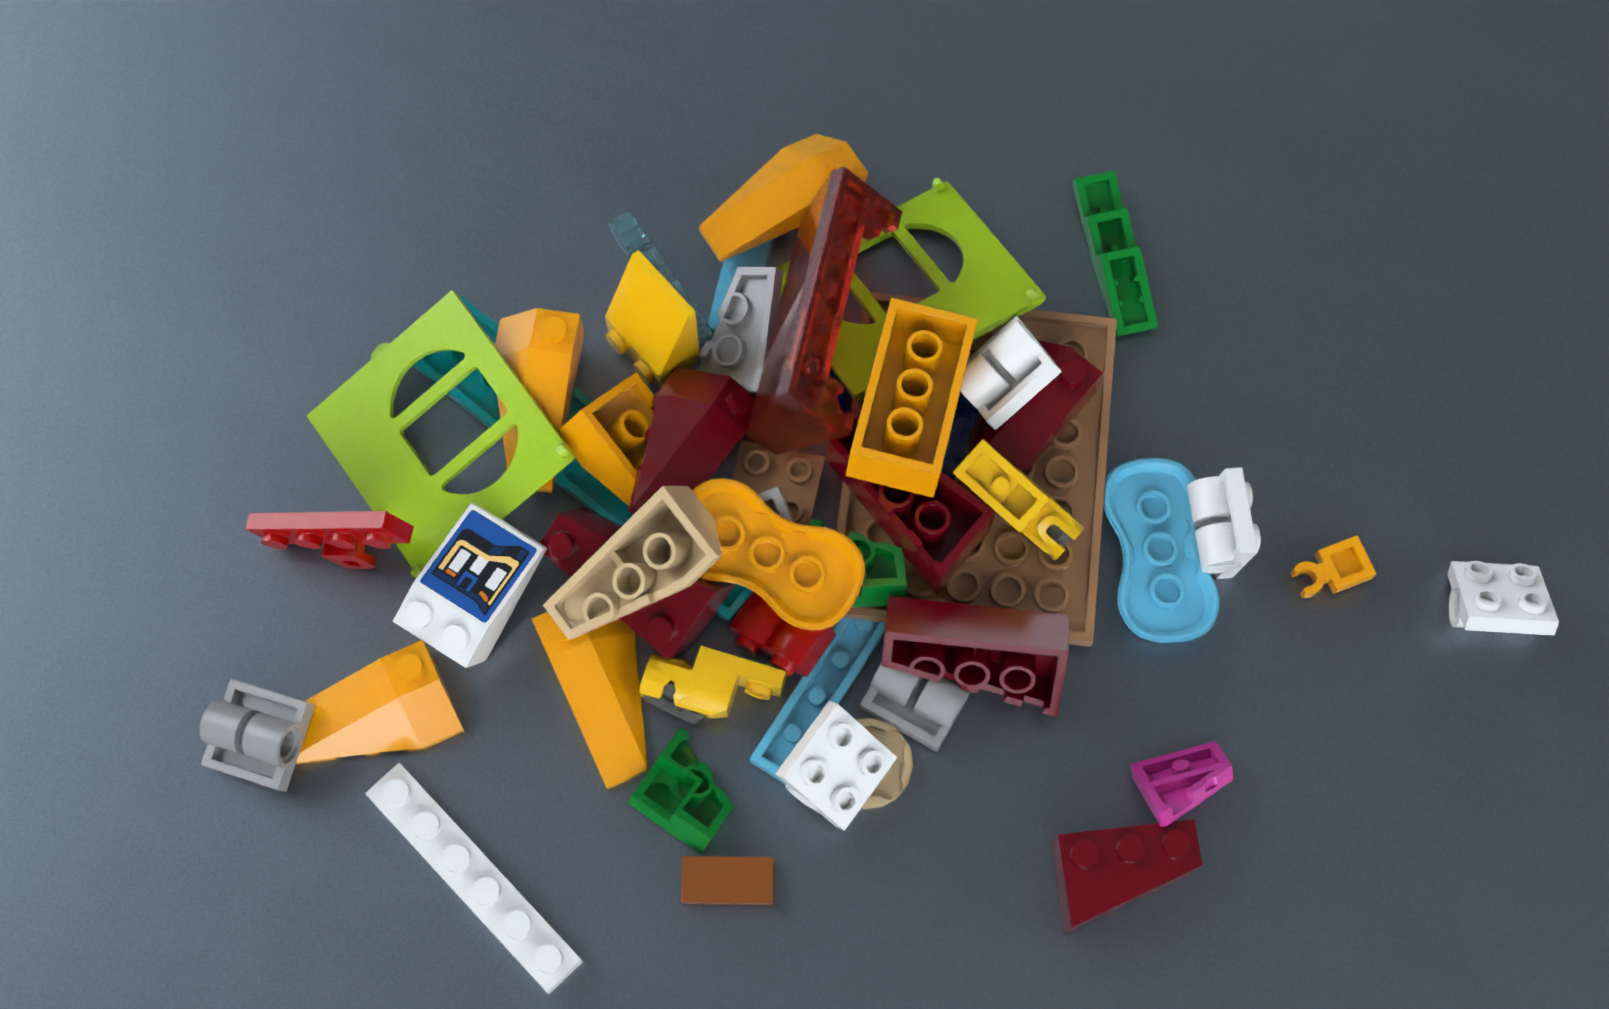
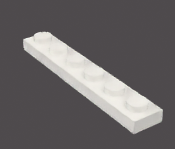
(474, 878)

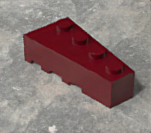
(931, 531)
(667, 624)
(980, 648)

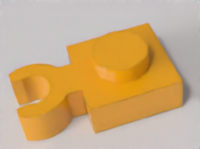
(1338, 565)

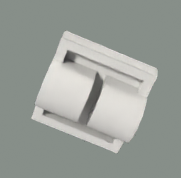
(1007, 372)
(1225, 523)
(1500, 598)
(835, 766)

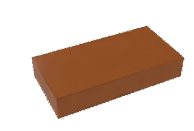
(727, 880)

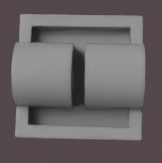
(915, 704)
(255, 734)

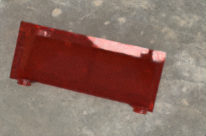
(795, 393)

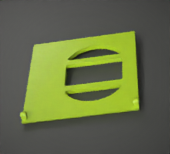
(987, 288)
(386, 469)

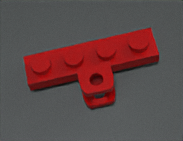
(340, 532)

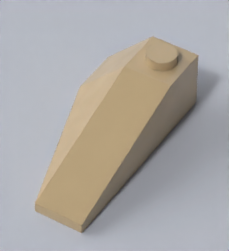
(646, 560)

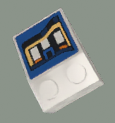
(470, 586)

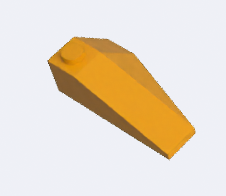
(603, 692)
(382, 709)

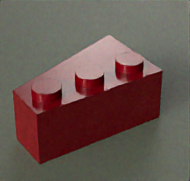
(1119, 865)

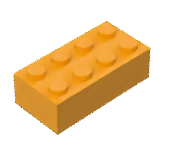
(911, 397)

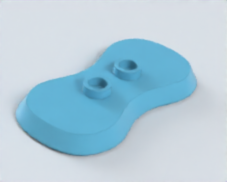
(1161, 581)

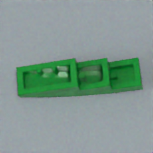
(1115, 253)

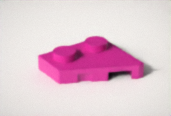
(1181, 779)

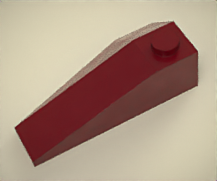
(1044, 416)
(691, 431)

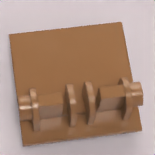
(795, 472)

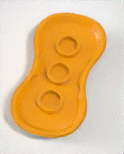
(798, 569)

